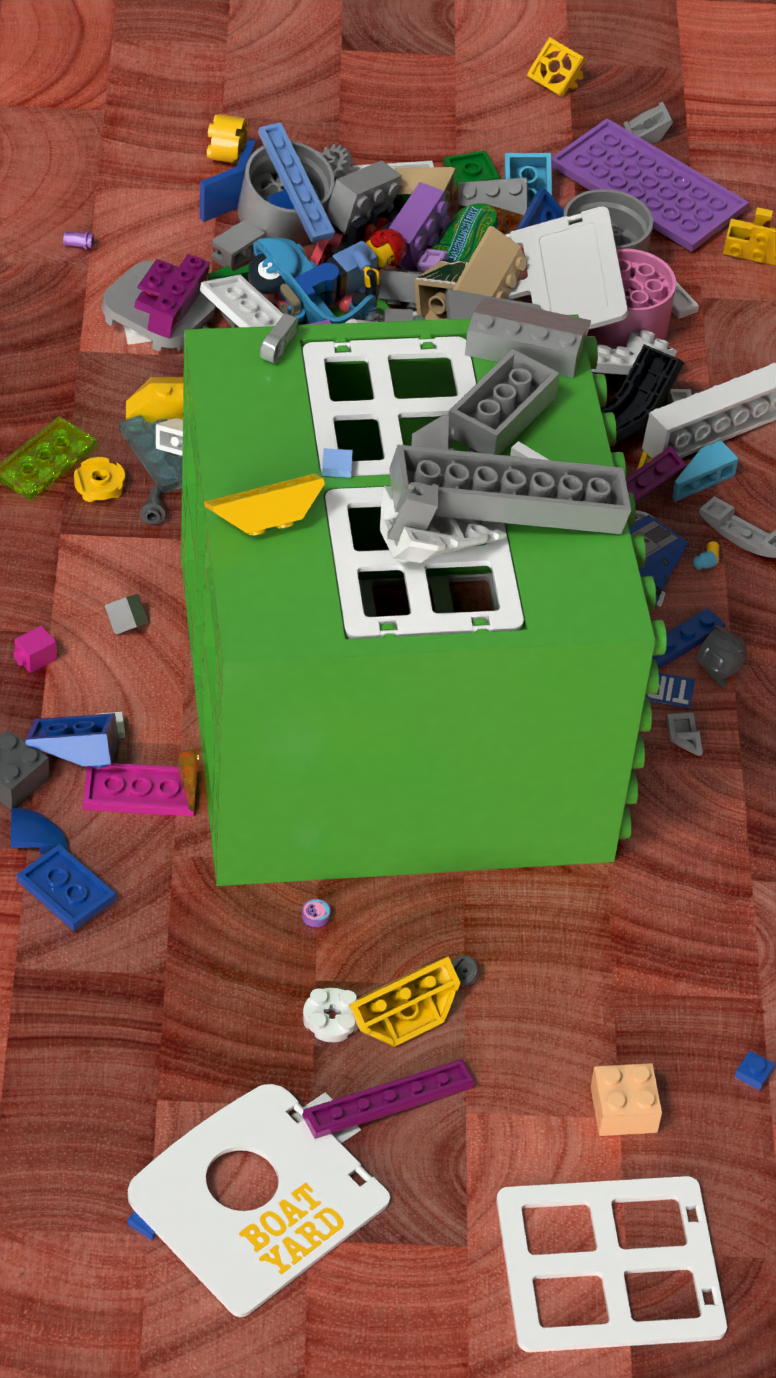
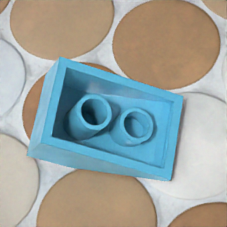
(534, 167)

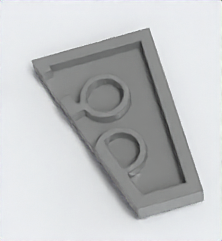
(503, 193)

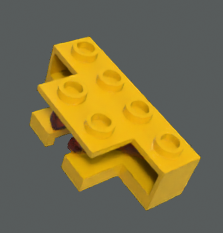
(752, 240)

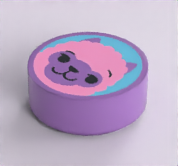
(316, 913)

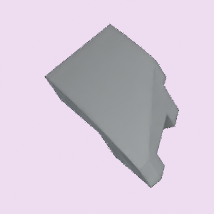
(683, 732)

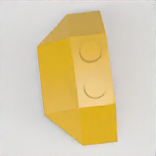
(157, 399)
(268, 505)
(408, 1004)

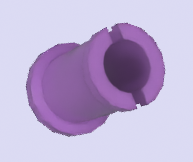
(79, 239)

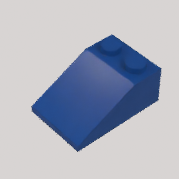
(79, 739)

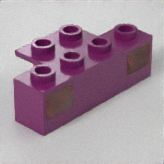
(170, 292)

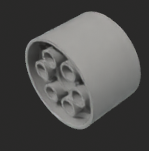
(260, 183)
(629, 216)

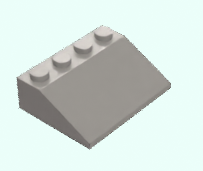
(537, 333)

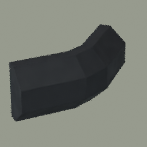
(642, 391)

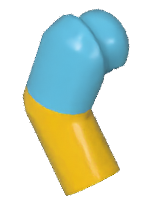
(709, 558)

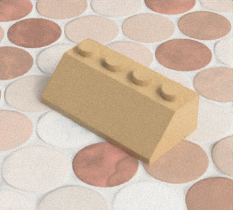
(493, 266)

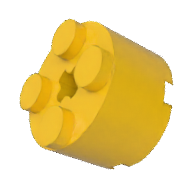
(228, 138)

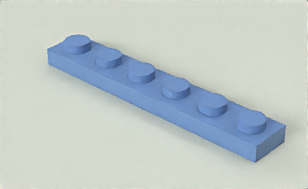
(296, 182)

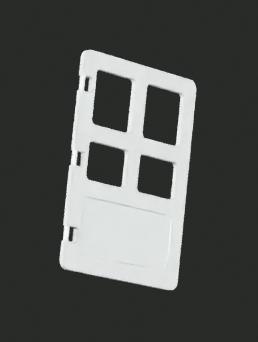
(572, 268)

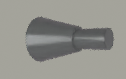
(153, 510)

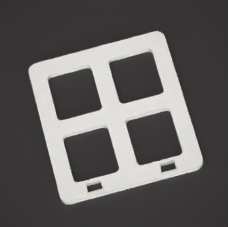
(609, 1264)

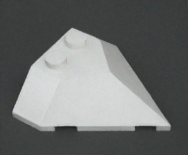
(440, 538)

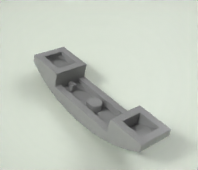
(738, 531)

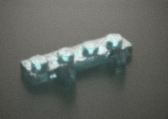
(162, 468)

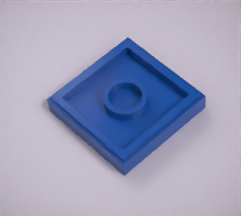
(220, 193)

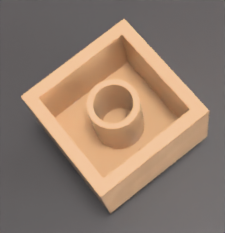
(626, 1099)

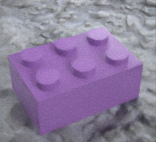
(421, 222)

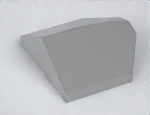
(650, 124)

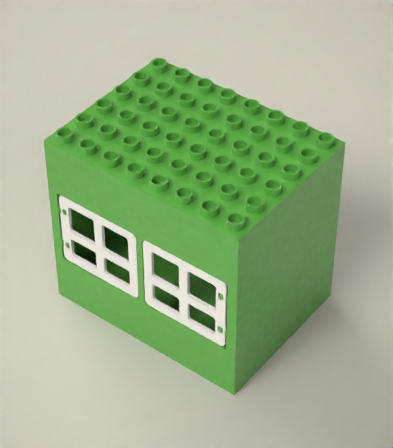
(416, 734)

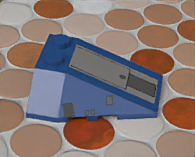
(662, 550)

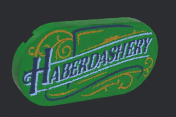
(466, 231)

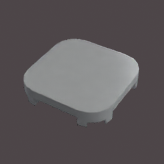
(119, 307)

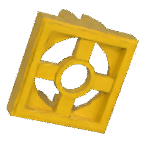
(543, 64)

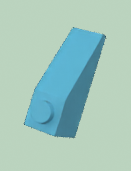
(708, 467)

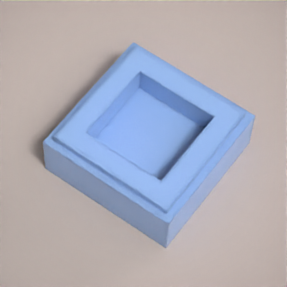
(337, 463)

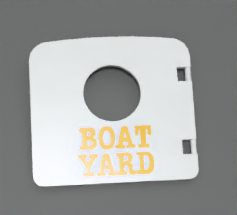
(261, 1250)

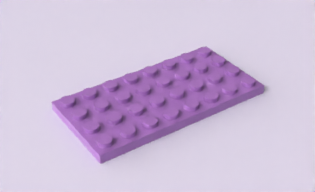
(680, 199)

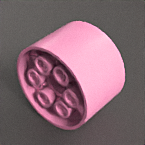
(649, 297)

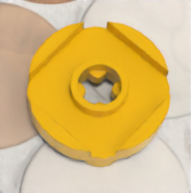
(93, 489)

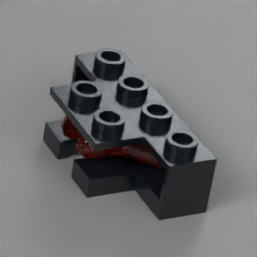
(361, 232)

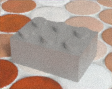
(360, 192)

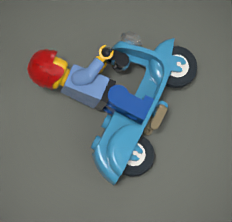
(308, 288)

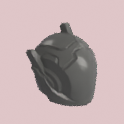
(722, 654)

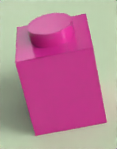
(35, 649)

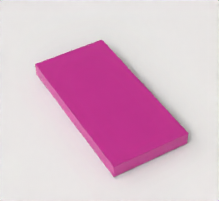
(135, 790)

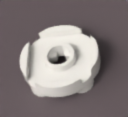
(328, 1000)

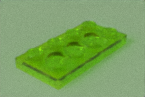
(44, 445)

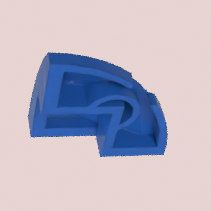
(34, 830)

